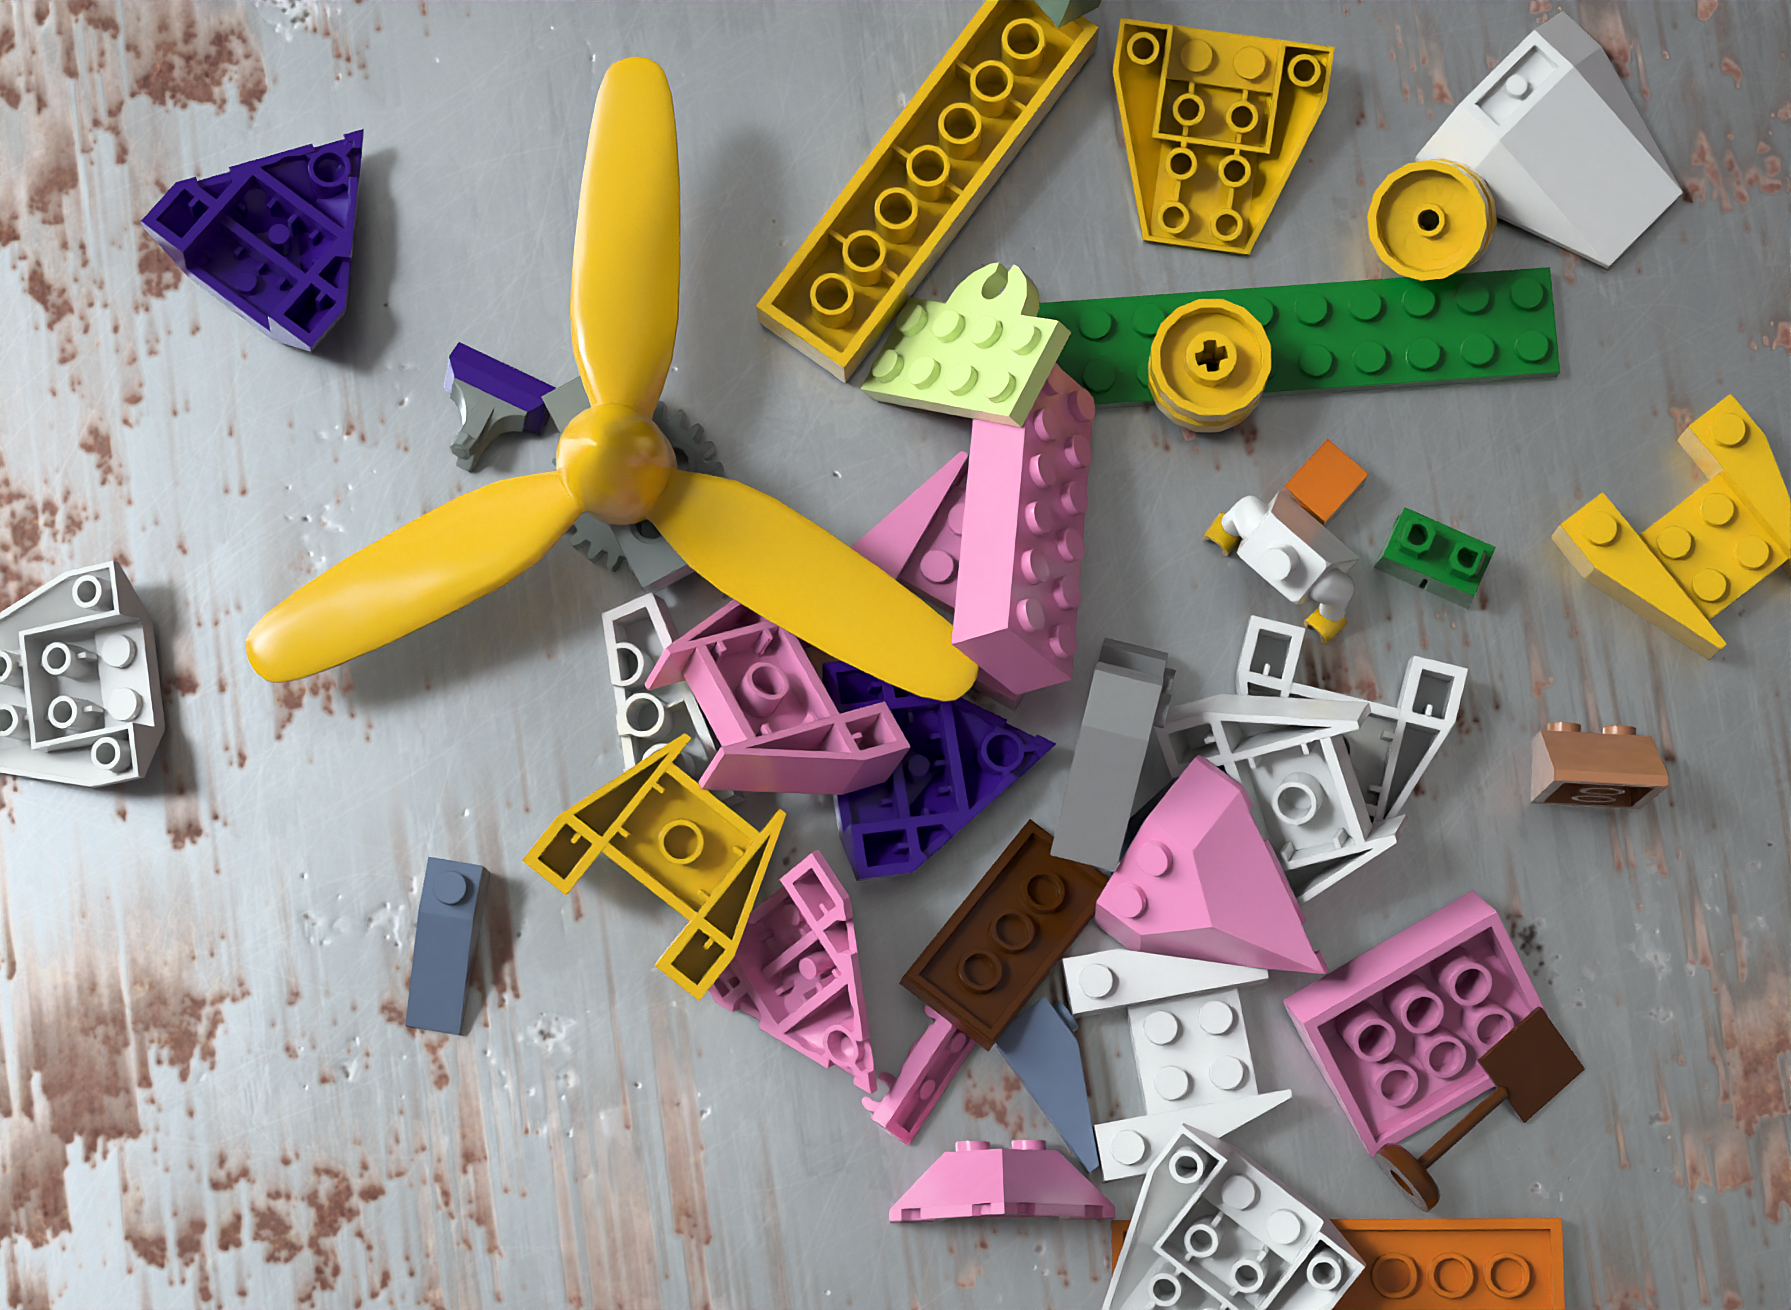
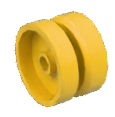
(1464, 213)
(1214, 334)

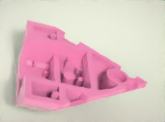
(1206, 883)
(803, 972)
(1002, 1185)

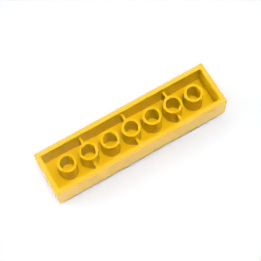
(923, 182)

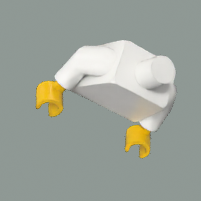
(1292, 555)

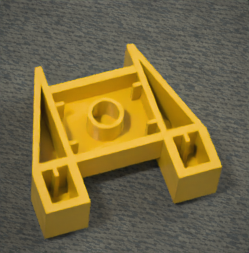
(1705, 547)
(677, 846)

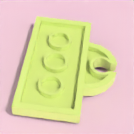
(973, 353)

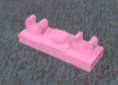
(922, 1078)

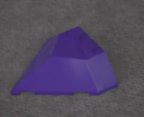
(270, 237)
(949, 775)

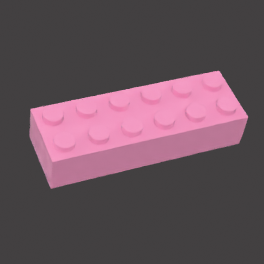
(1026, 539)

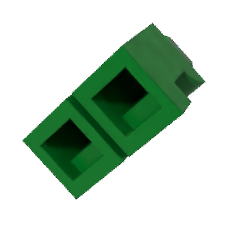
(1433, 551)

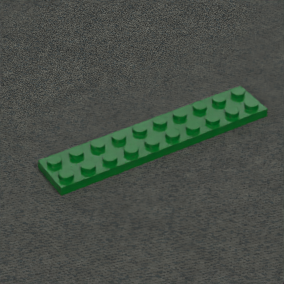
(1335, 334)

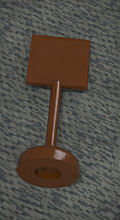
(1528, 1071)

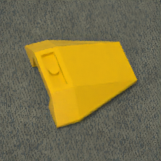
(1213, 127)

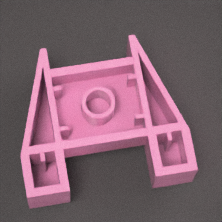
(922, 551)
(775, 712)

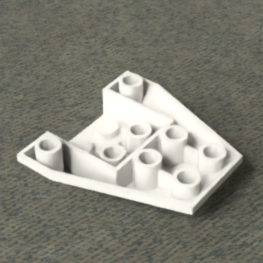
(1561, 145)
(79, 681)
(1226, 1237)

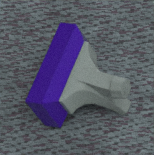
(491, 401)

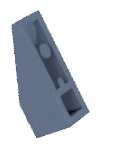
(446, 944)
(1049, 1066)

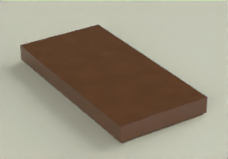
(1006, 936)

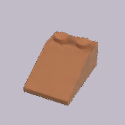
(1595, 768)

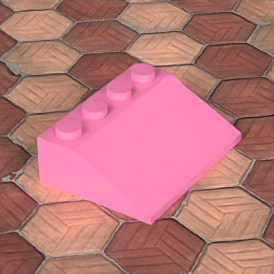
(1412, 1019)

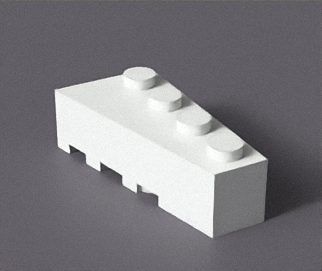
(655, 717)

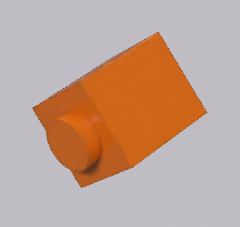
(1326, 483)

